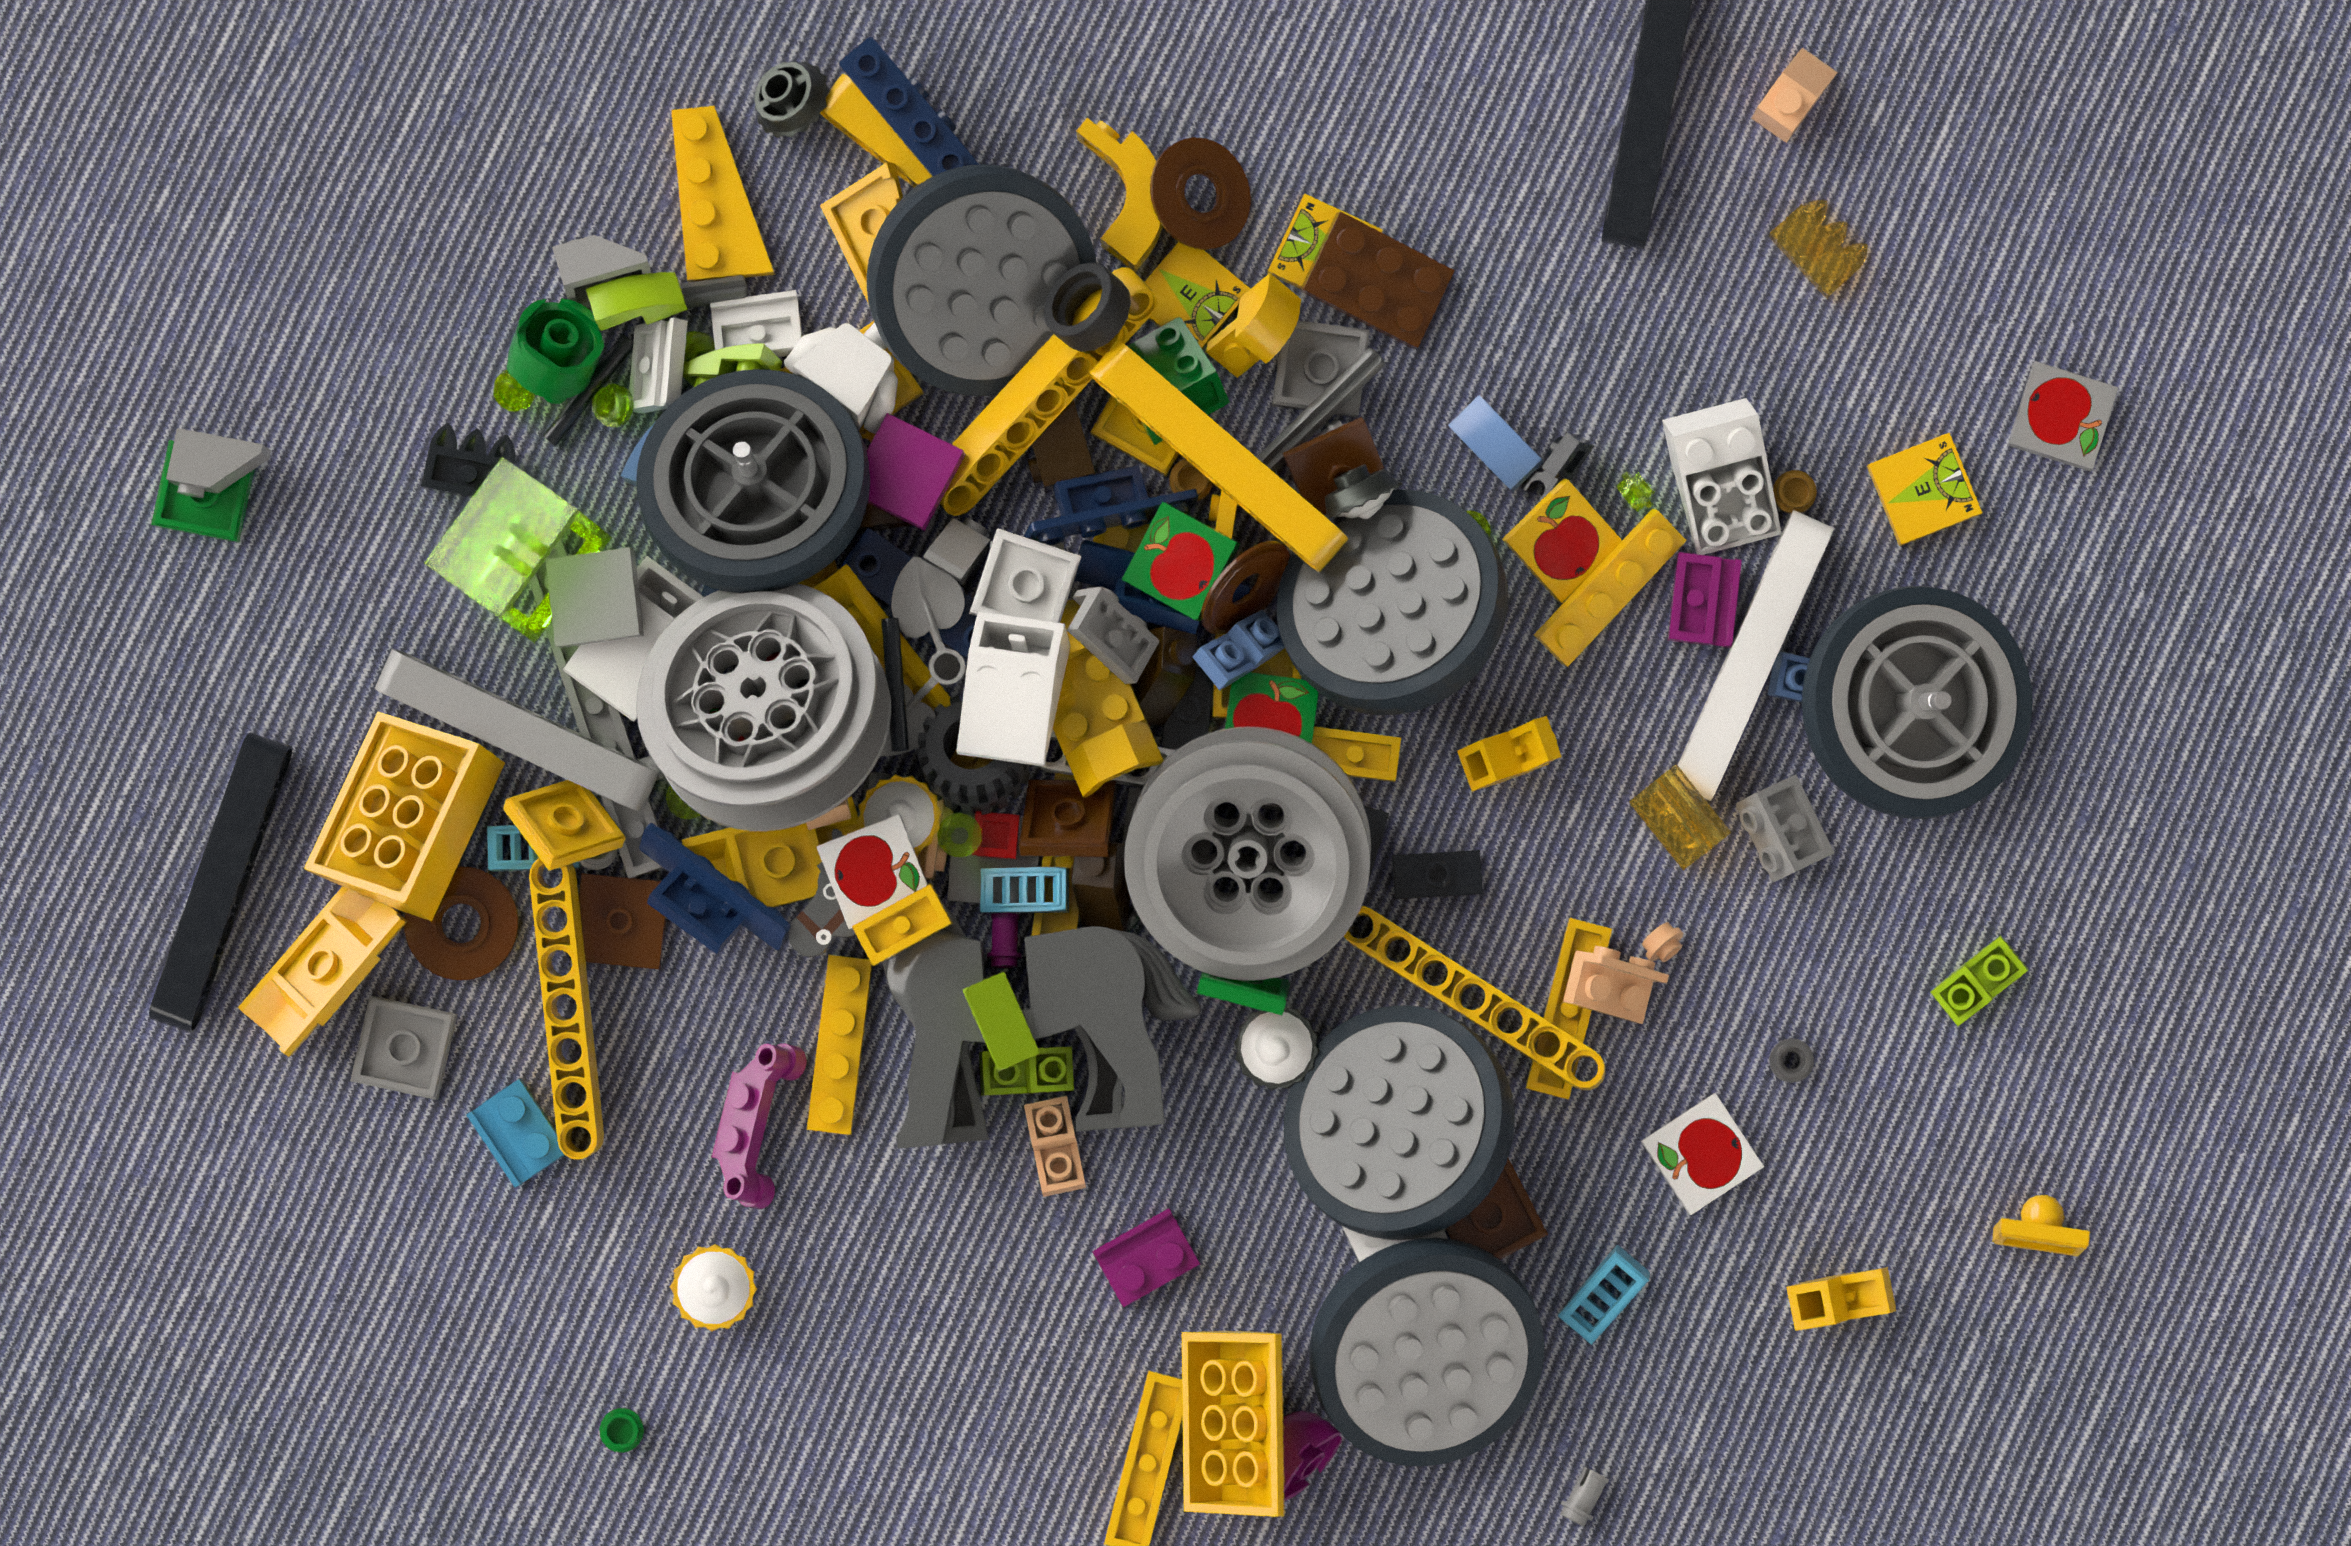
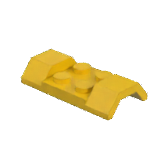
(1099, 720)
(774, 864)
(322, 968)

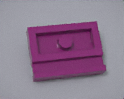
(1704, 600)
(1146, 1257)

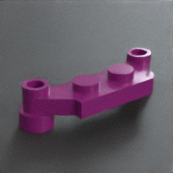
(746, 1118)

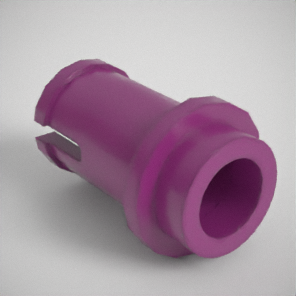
(1004, 941)

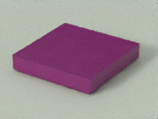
(910, 471)

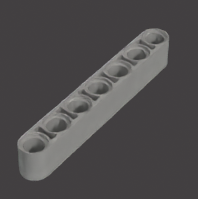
(517, 730)

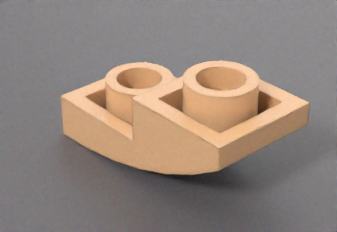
(1055, 1146)

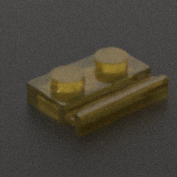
(1679, 817)

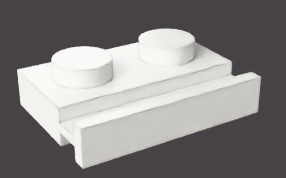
(758, 319)
(657, 364)

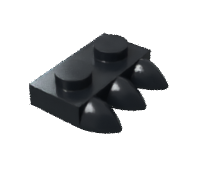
(465, 468)

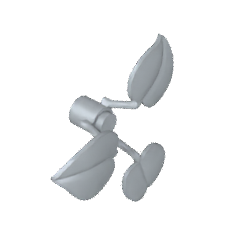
(924, 602)

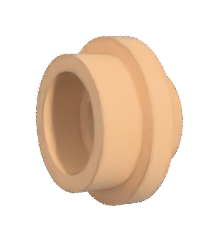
(1663, 942)

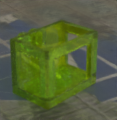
(504, 542)

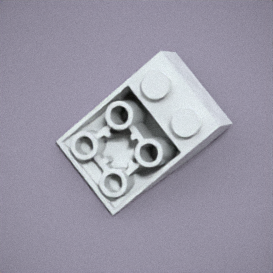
(1723, 476)
(615, 666)
(1012, 688)

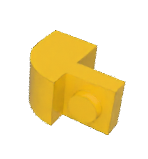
(1261, 328)
(1509, 754)
(1841, 1298)

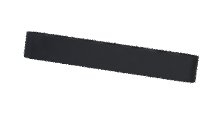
(1646, 122)
(220, 882)

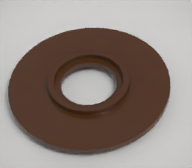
(1168, 198)
(1267, 560)
(489, 946)

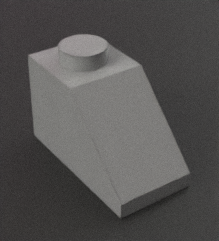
(593, 262)
(211, 461)
(959, 550)

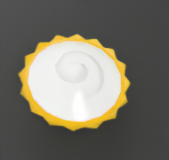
(910, 800)
(713, 1287)

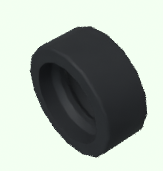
(1103, 322)

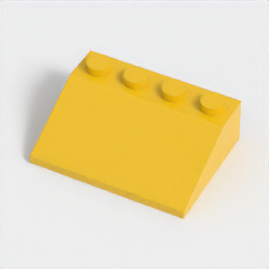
(405, 815)
(1233, 1423)

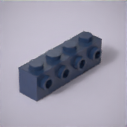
(878, 567)

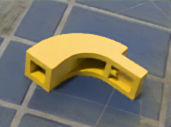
(1137, 226)

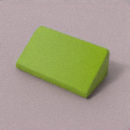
(1001, 1021)

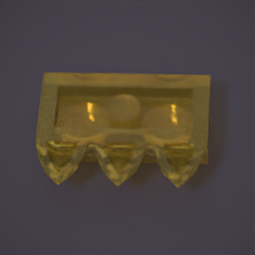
(1818, 248)

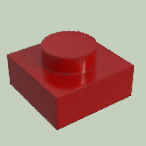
(998, 835)

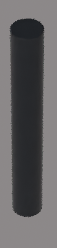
(581, 401)
(895, 681)

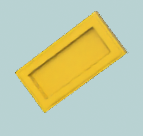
(2041, 1229)

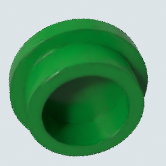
(621, 1430)

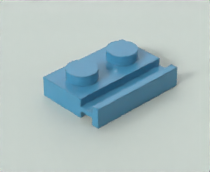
(517, 1132)

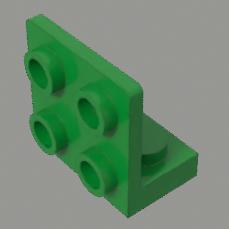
(1184, 364)

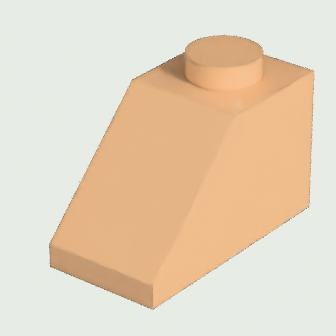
(1793, 95)

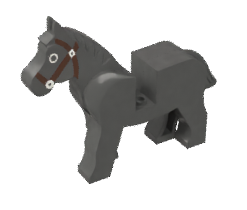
(1076, 981)

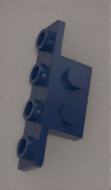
(904, 108)
(1102, 502)
(1105, 568)
(705, 899)

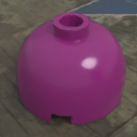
(1307, 1445)

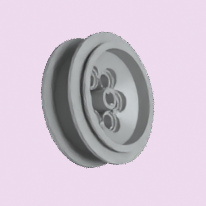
(777, 773)
(1248, 930)

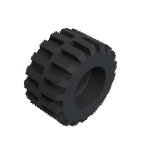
(961, 786)

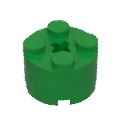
(555, 349)

